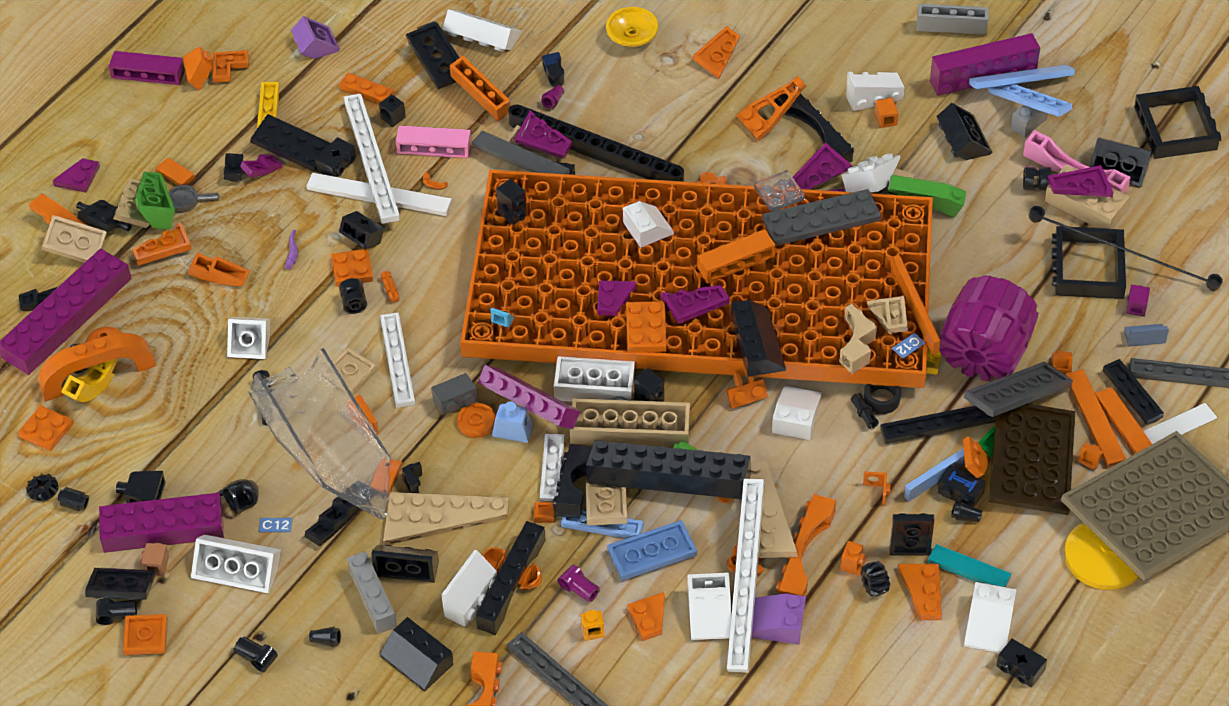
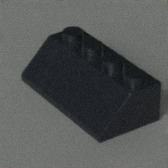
(756, 338)

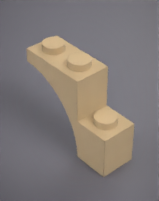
(857, 352)

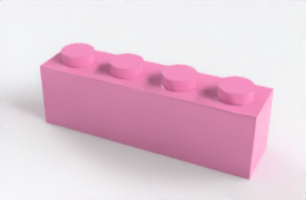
(433, 141)

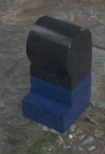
(553, 69)

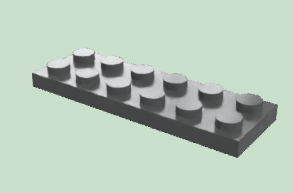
(821, 217)
(1018, 389)

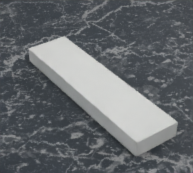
(551, 466)

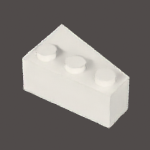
(865, 89)

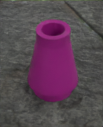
(551, 98)

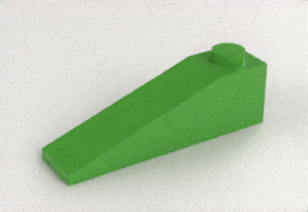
(946, 197)
(154, 201)

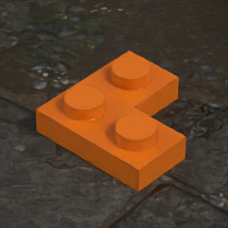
(228, 60)

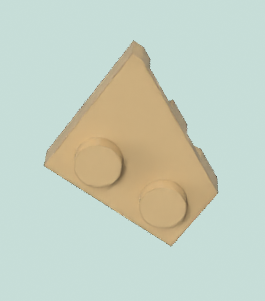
(890, 313)

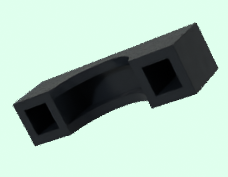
(570, 498)

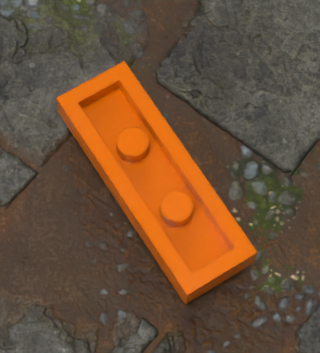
(368, 89)

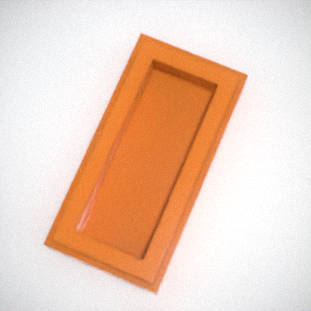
(175, 172)

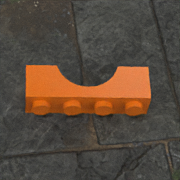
(484, 671)

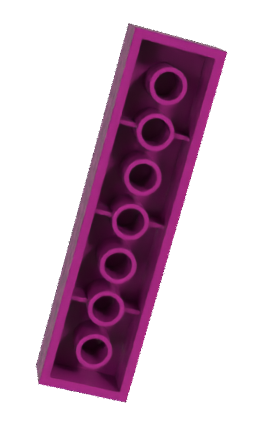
(64, 311)

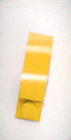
(91, 383)

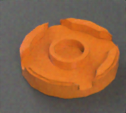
(476, 420)

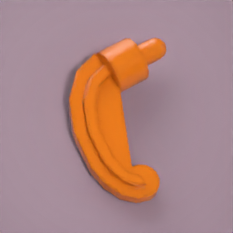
(433, 184)

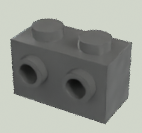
(454, 394)

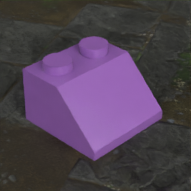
(314, 38)

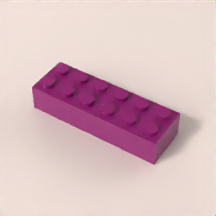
(952, 70)
(160, 521)

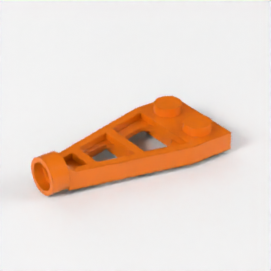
(755, 123)

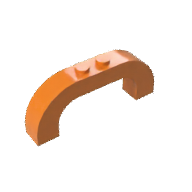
(90, 354)

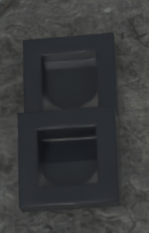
(31, 299)

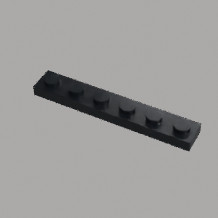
(934, 424)

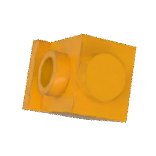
(590, 620)

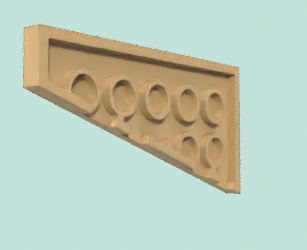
(434, 514)
(775, 533)

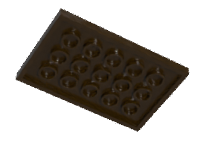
(1033, 458)

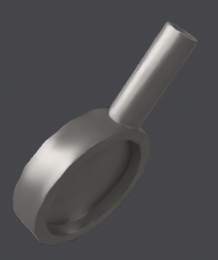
(186, 198)

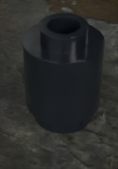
(73, 499)

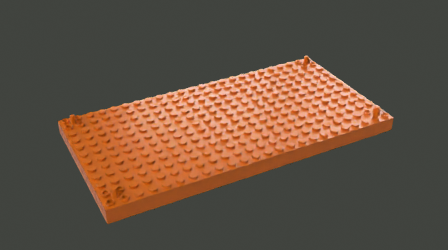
(576, 236)

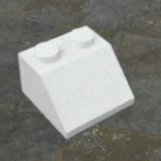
(645, 223)
(248, 337)

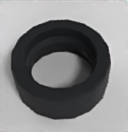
(882, 407)

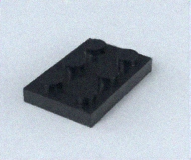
(911, 534)
(120, 583)

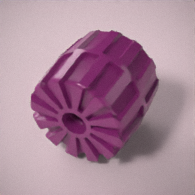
(988, 327)

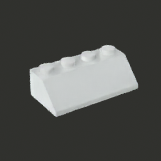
(481, 29)
(593, 379)
(235, 563)

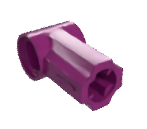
(575, 581)

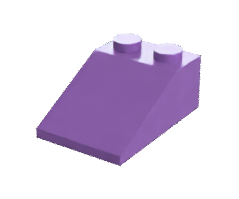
(779, 618)

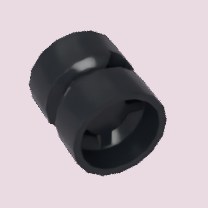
(1042, 178)
(353, 296)

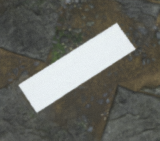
(1182, 423)

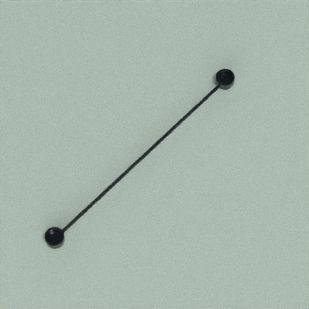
(1213, 282)

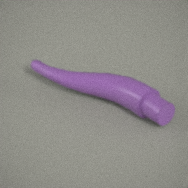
(292, 257)

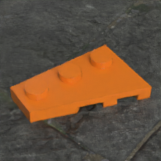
(717, 51)
(162, 247)

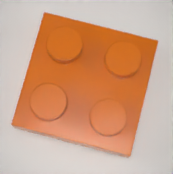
(352, 265)
(45, 428)
(145, 634)

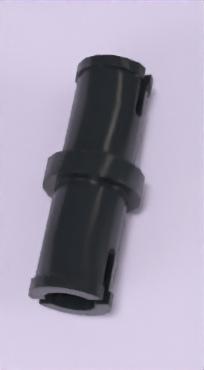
(864, 410)

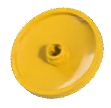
(1095, 562)

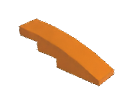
(47, 208)

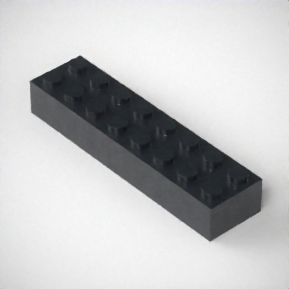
(668, 469)

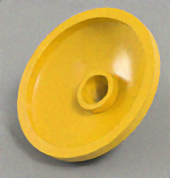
(632, 26)

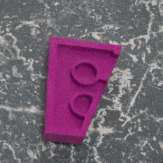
(540, 136)
(821, 168)
(1082, 182)
(694, 303)

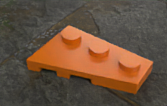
(924, 588)

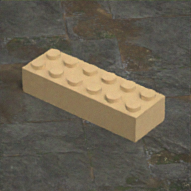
(631, 422)

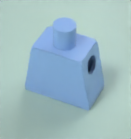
(512, 423)

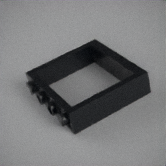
(1181, 146)
(1083, 288)

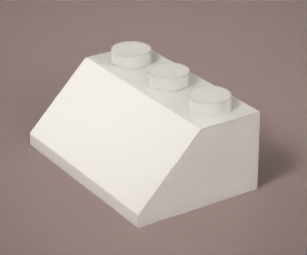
(468, 589)

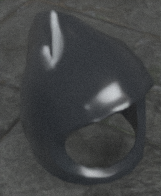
(240, 494)

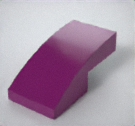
(263, 165)

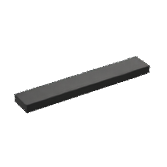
(516, 155)
(1179, 372)
(552, 672)

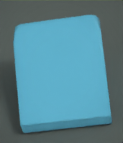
(501, 318)

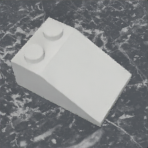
(796, 412)
(989, 617)

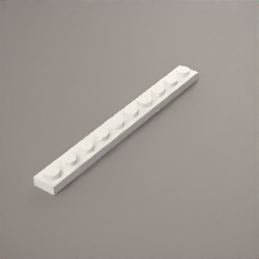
(371, 159)
(745, 576)

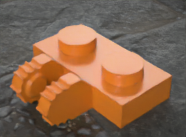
(747, 392)

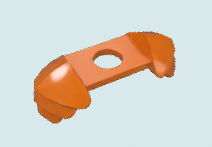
(531, 577)

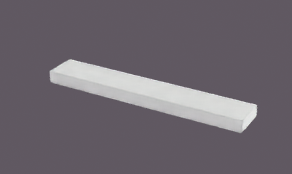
(397, 360)

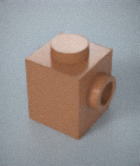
(155, 558)

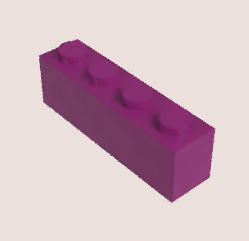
(146, 67)

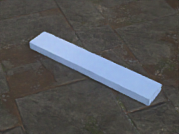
(1021, 76)
(1032, 99)

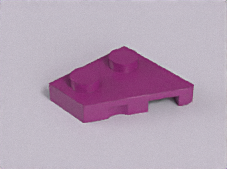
(78, 176)
(613, 295)

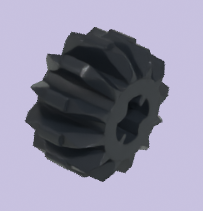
(875, 578)

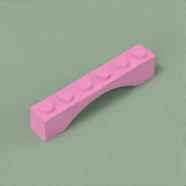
(1045, 152)

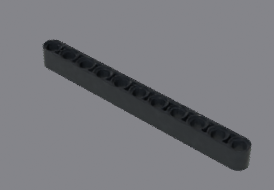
(605, 149)

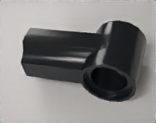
(108, 610)
(259, 656)

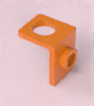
(881, 482)

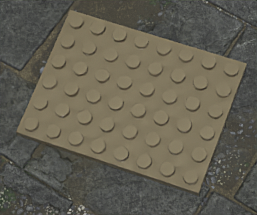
(1155, 505)

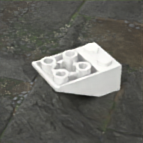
(871, 174)
(709, 606)

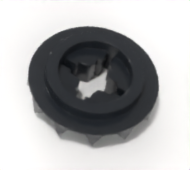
(38, 493)

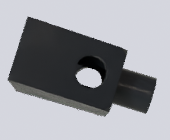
(142, 486)

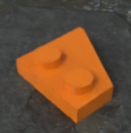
(975, 458)
(648, 615)

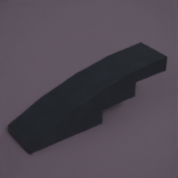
(331, 521)

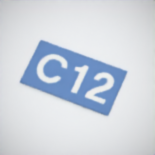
(908, 345)
(275, 525)

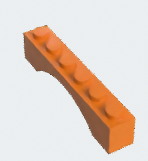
(817, 519)

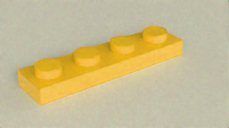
(268, 100)

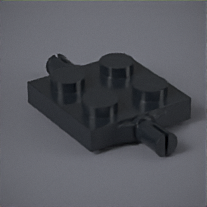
(101, 215)

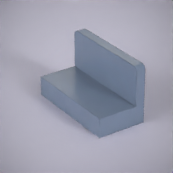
(1146, 334)

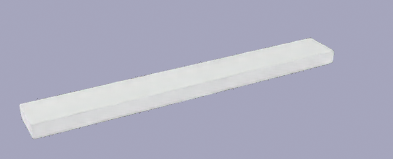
(362, 191)

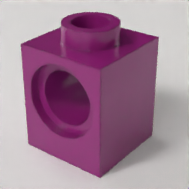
(1138, 300)

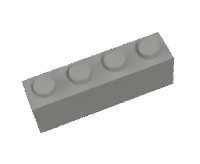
(952, 19)
(371, 592)

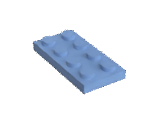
(651, 550)

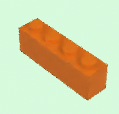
(480, 88)
(736, 256)

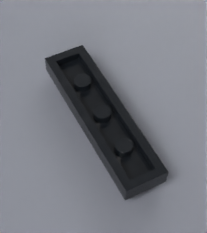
(1133, 391)

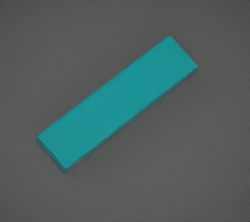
(968, 567)

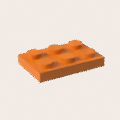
(646, 326)

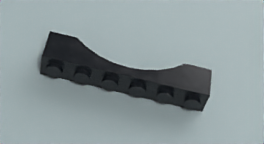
(804, 111)
(495, 605)

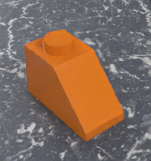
(197, 66)

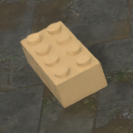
(1094, 210)

